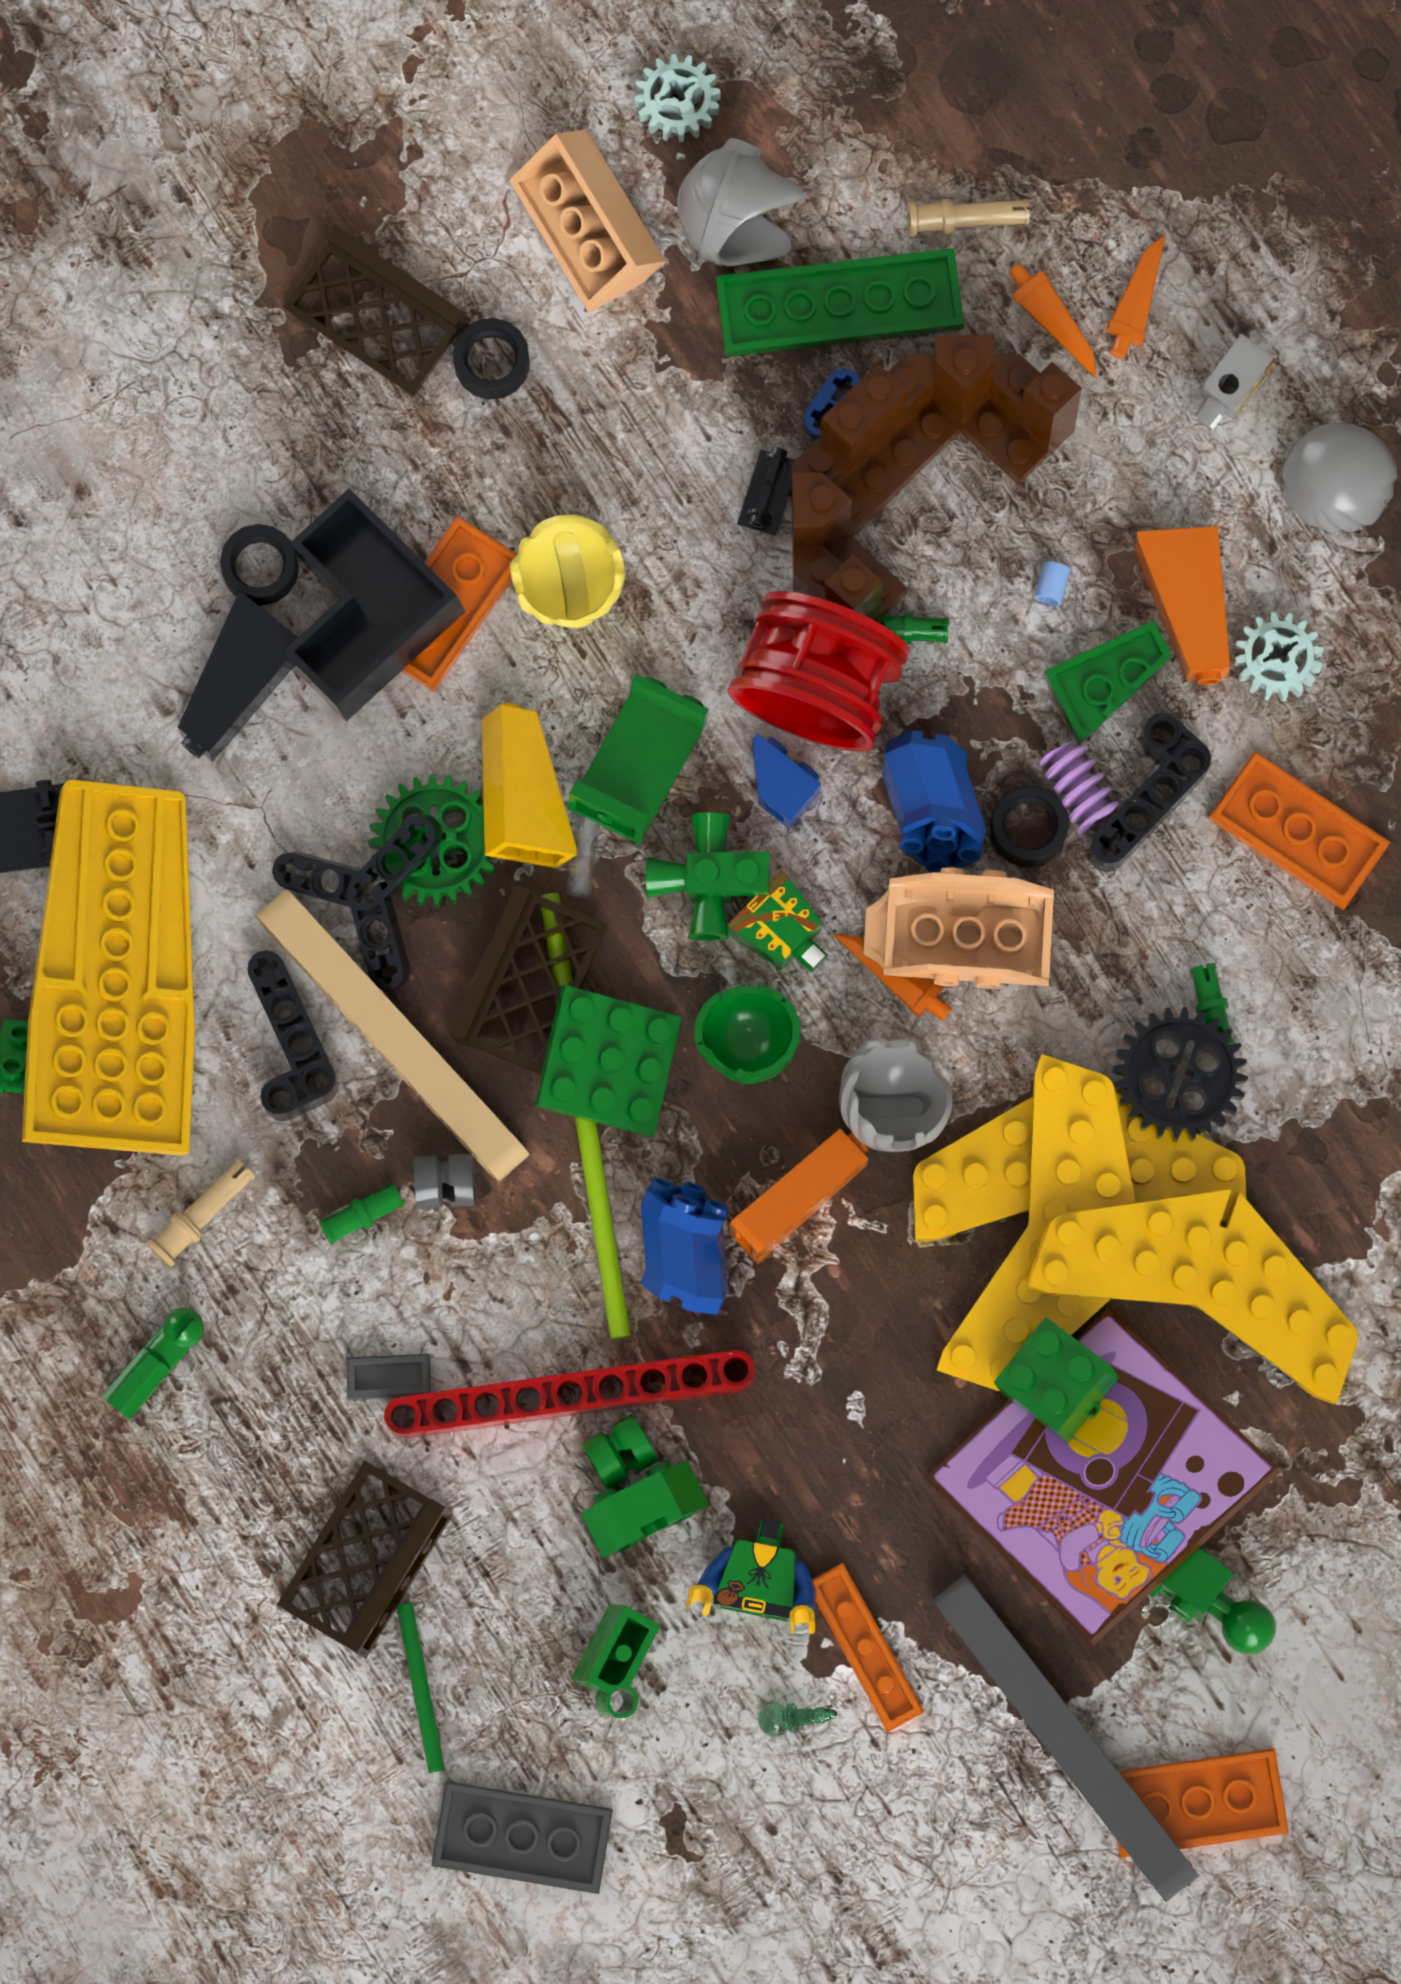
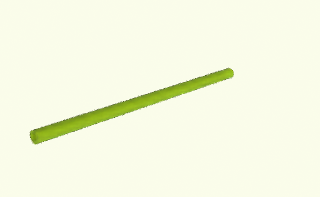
(593, 1168)

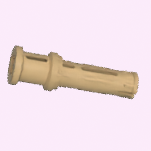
(948, 216)
(186, 1227)

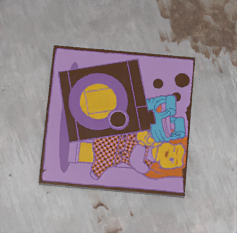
(1117, 1503)

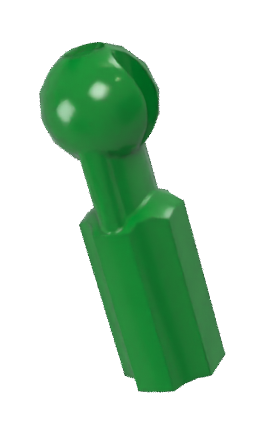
(155, 1361)

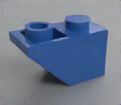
(781, 784)

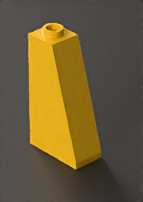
(521, 792)

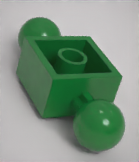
(1198, 1590)

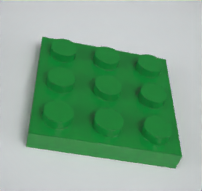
(607, 1061)

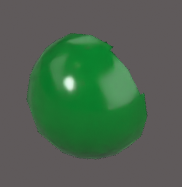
(748, 1033)

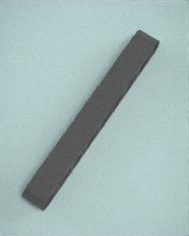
(1065, 1738)

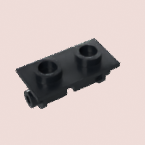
(767, 492)

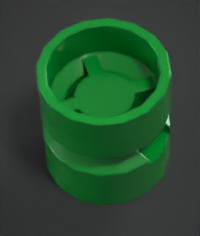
(604, 1456)

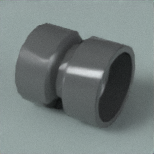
(444, 1181)

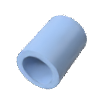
(1052, 583)

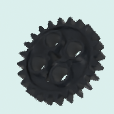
(1145, 1062)

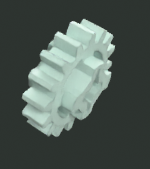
(674, 81)
(1271, 641)

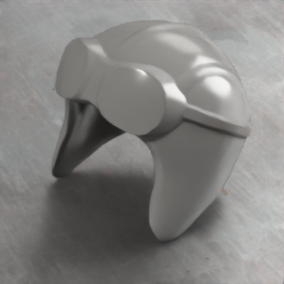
(724, 204)

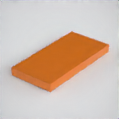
(478, 574)
(1299, 830)
(1213, 1798)

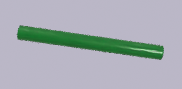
(420, 1688)

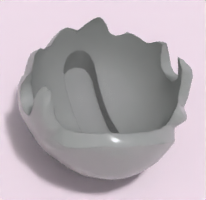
(1339, 477)
(894, 1096)

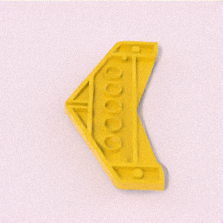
(1075, 1167)
(990, 1171)
(1231, 1273)

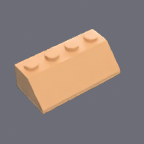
(586, 219)

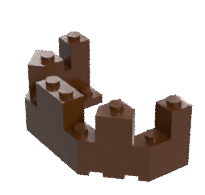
(892, 431)

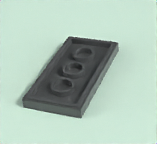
(522, 1837)

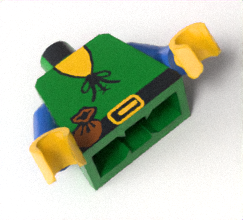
(759, 1580)

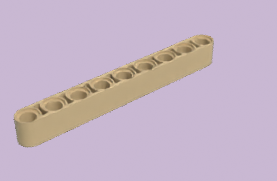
(392, 1035)

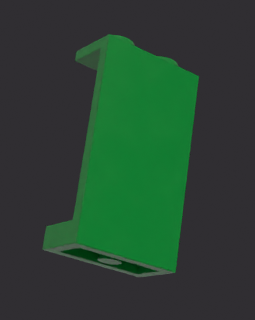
(639, 759)

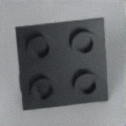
(28, 826)

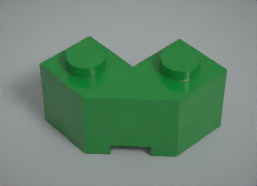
(644, 1508)

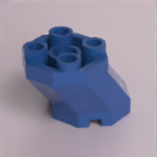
(933, 801)
(684, 1245)

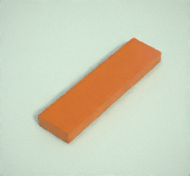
(865, 1648)

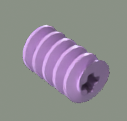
(1079, 786)

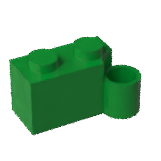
(615, 1658)

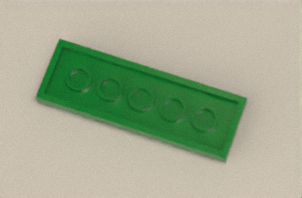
(839, 302)

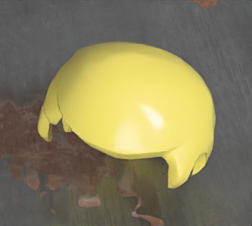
(568, 571)

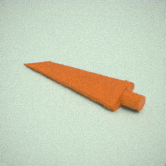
(1046, 307)
(1132, 311)
(914, 992)

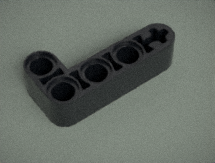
(1144, 800)
(288, 1030)

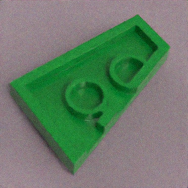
(1105, 677)

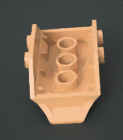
(962, 929)

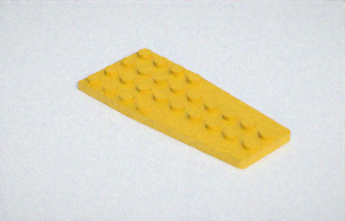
(113, 976)

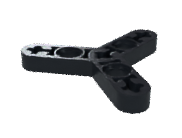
(368, 910)

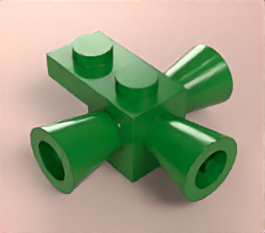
(710, 876)

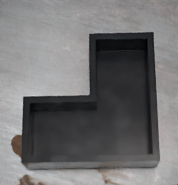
(385, 608)

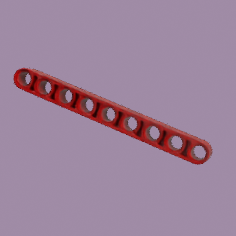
(549, 1387)

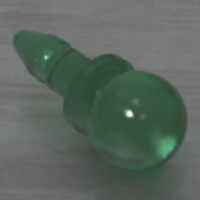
(777, 1719)

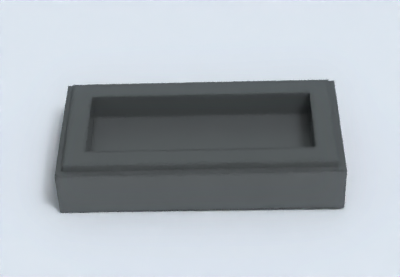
(388, 1376)

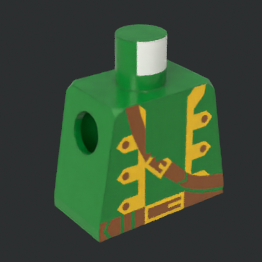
(779, 926)

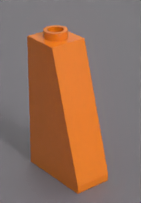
(1189, 595)
(798, 1195)

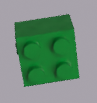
(1056, 1380)

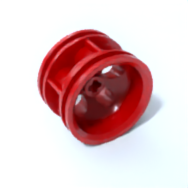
(817, 670)

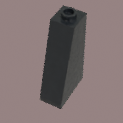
(236, 679)

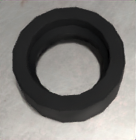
(488, 329)
(251, 535)
(1037, 796)

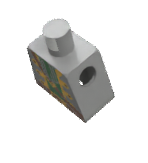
(1243, 367)

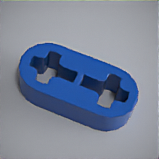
(825, 399)

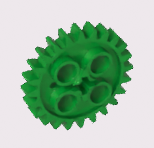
(464, 839)

